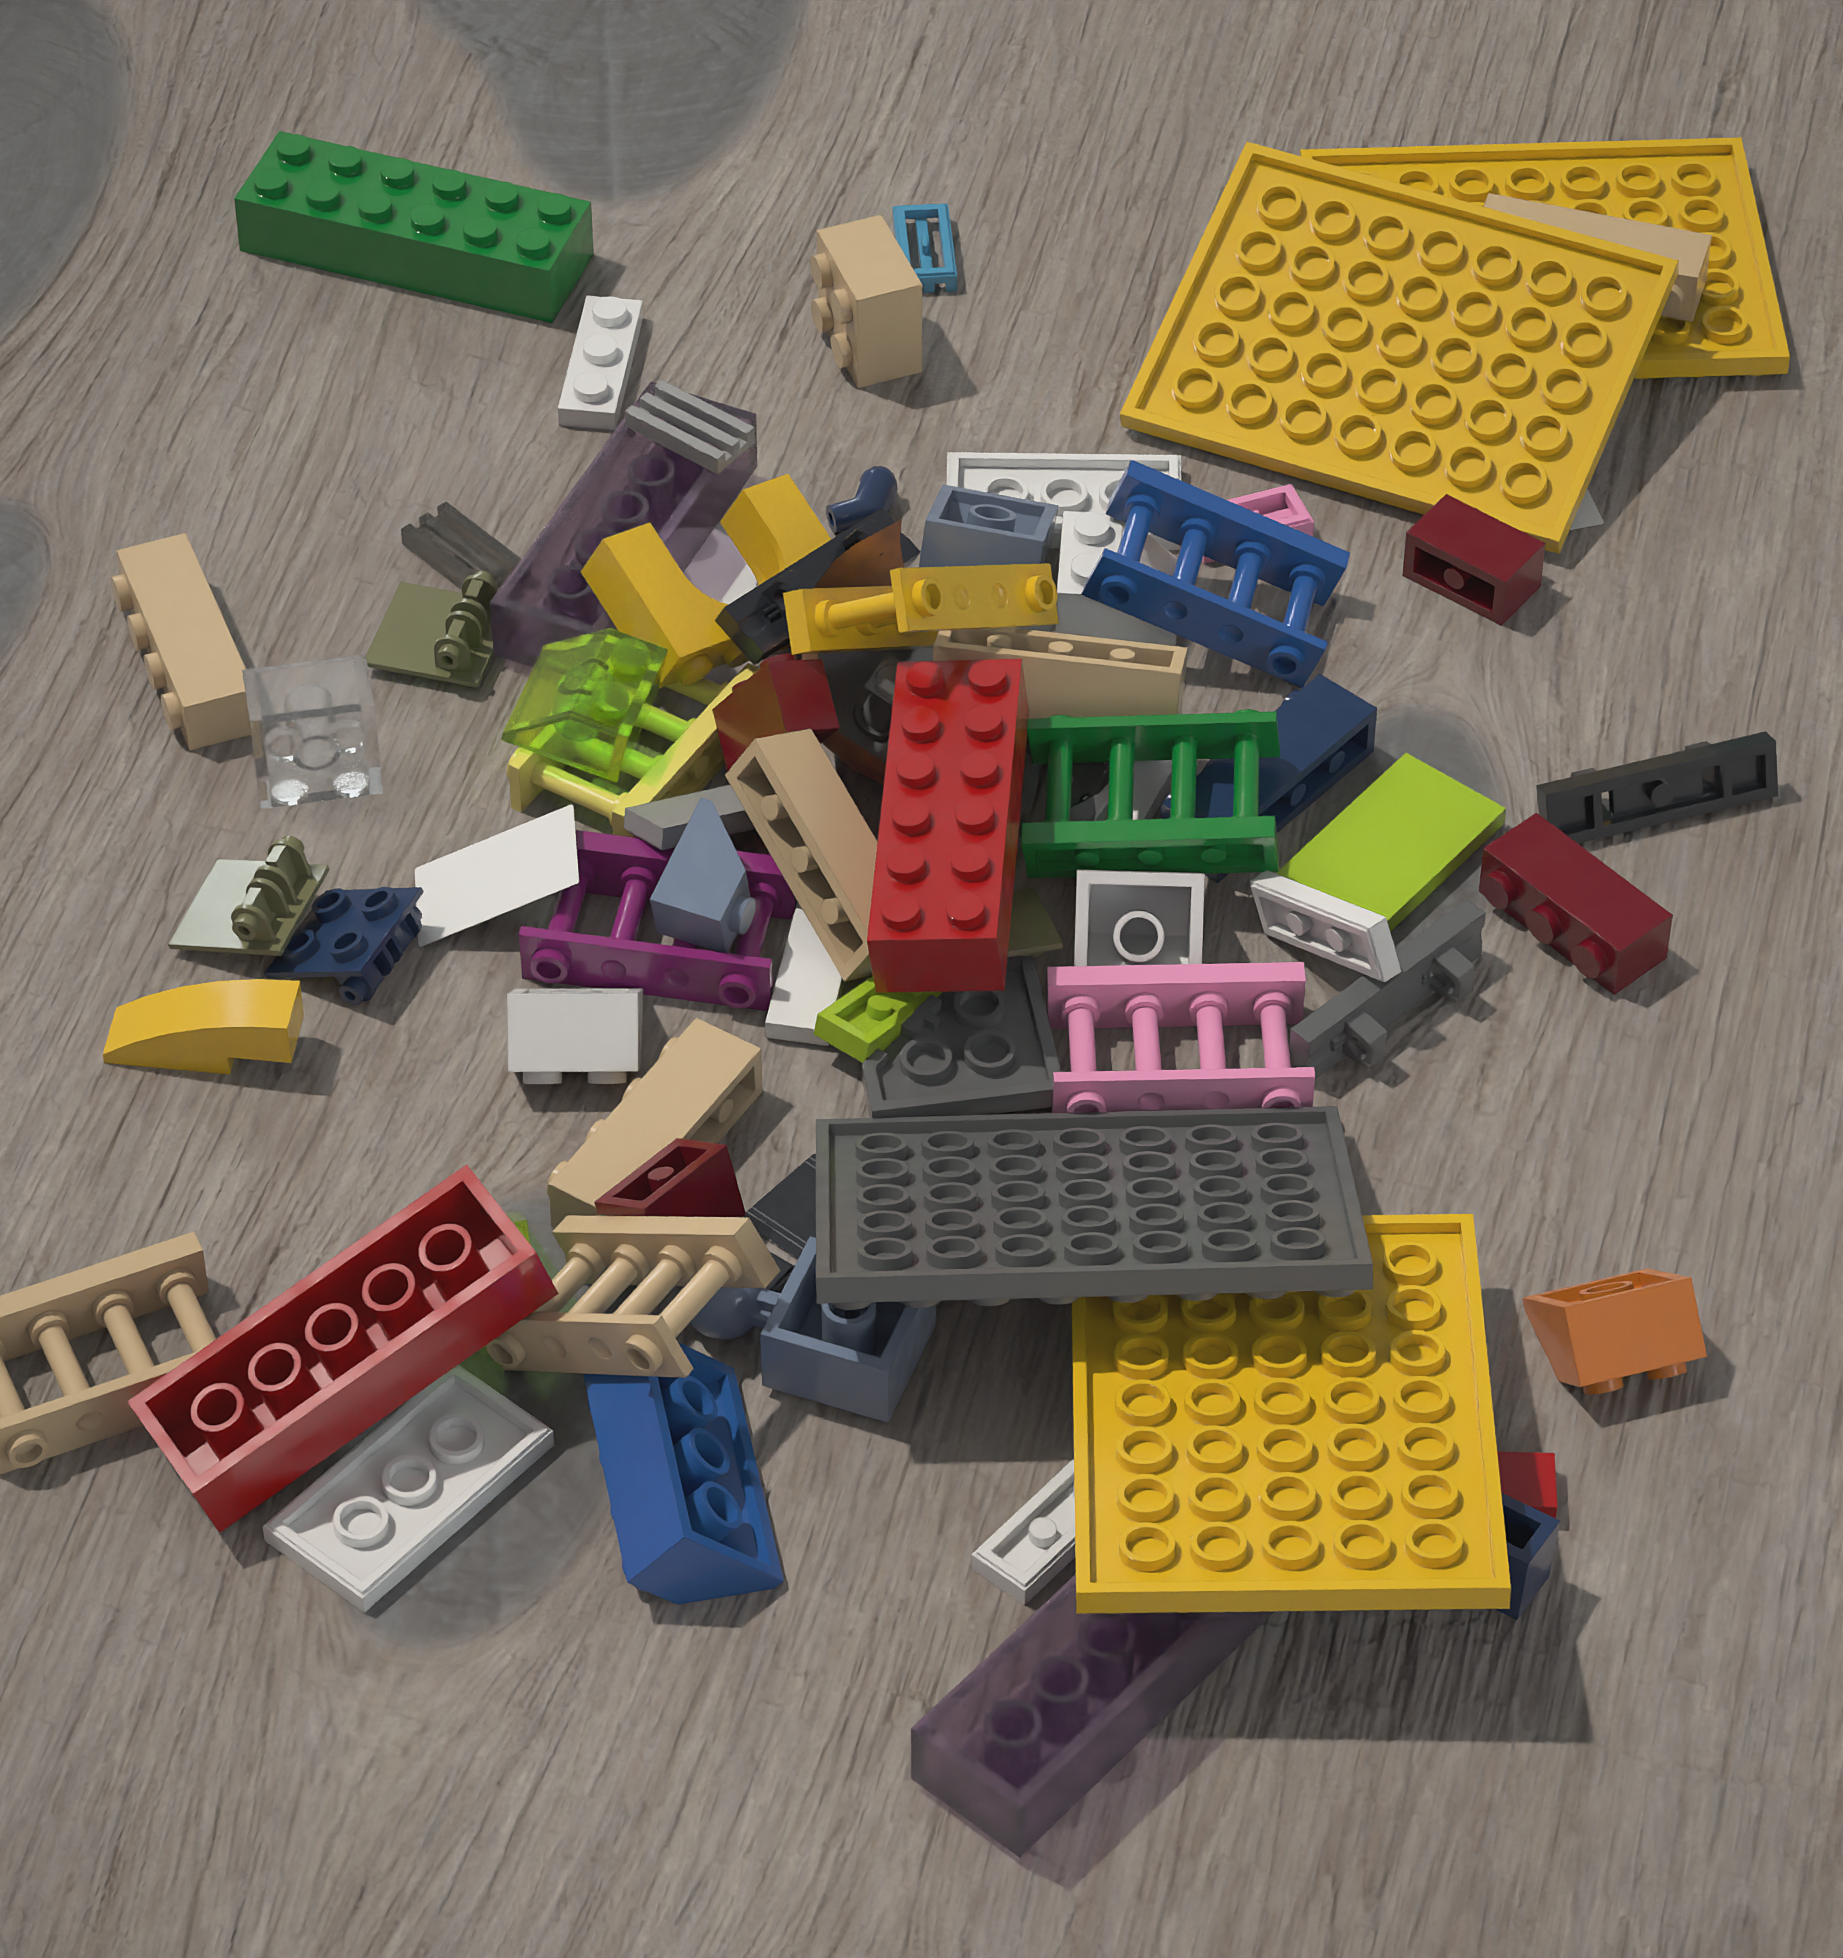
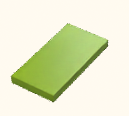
(1397, 840)

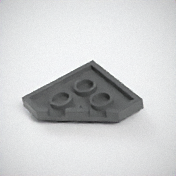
(968, 1053)

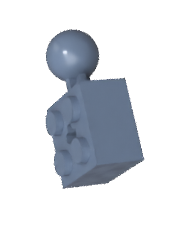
(821, 1351)

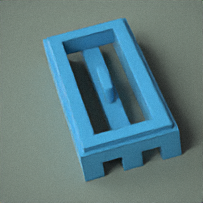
(926, 273)

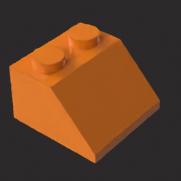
(1618, 1328)

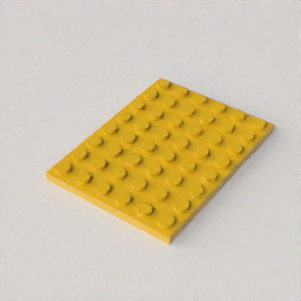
(1659, 182)
(1400, 343)
(1294, 1442)

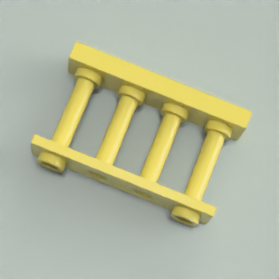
(680, 771)

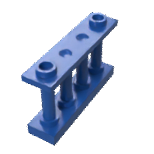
(1231, 536)

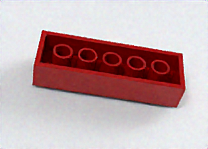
(949, 827)
(343, 1347)

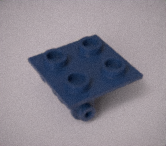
(352, 938)

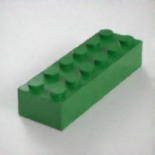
(415, 226)

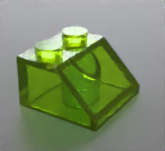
(588, 701)

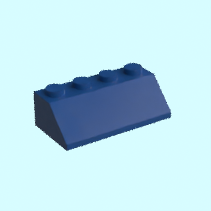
(684, 1483)

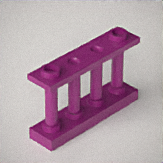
(681, 971)

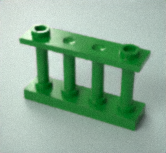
(1154, 845)

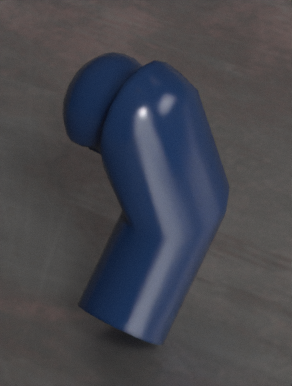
(875, 491)

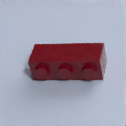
(1575, 903)

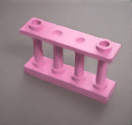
(1178, 997)

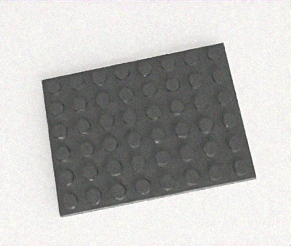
(1087, 1207)

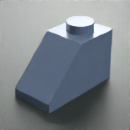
(704, 886)

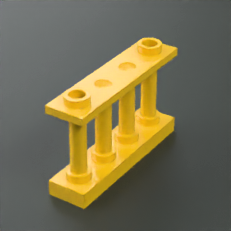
(919, 607)

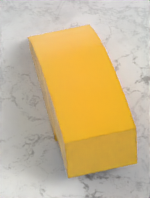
(208, 1026)

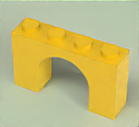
(658, 604)

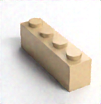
(1688, 247)
(184, 640)
(1079, 672)
(813, 838)
(689, 1093)

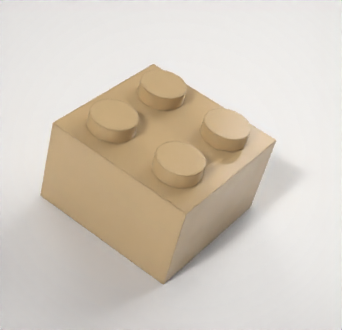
(868, 301)

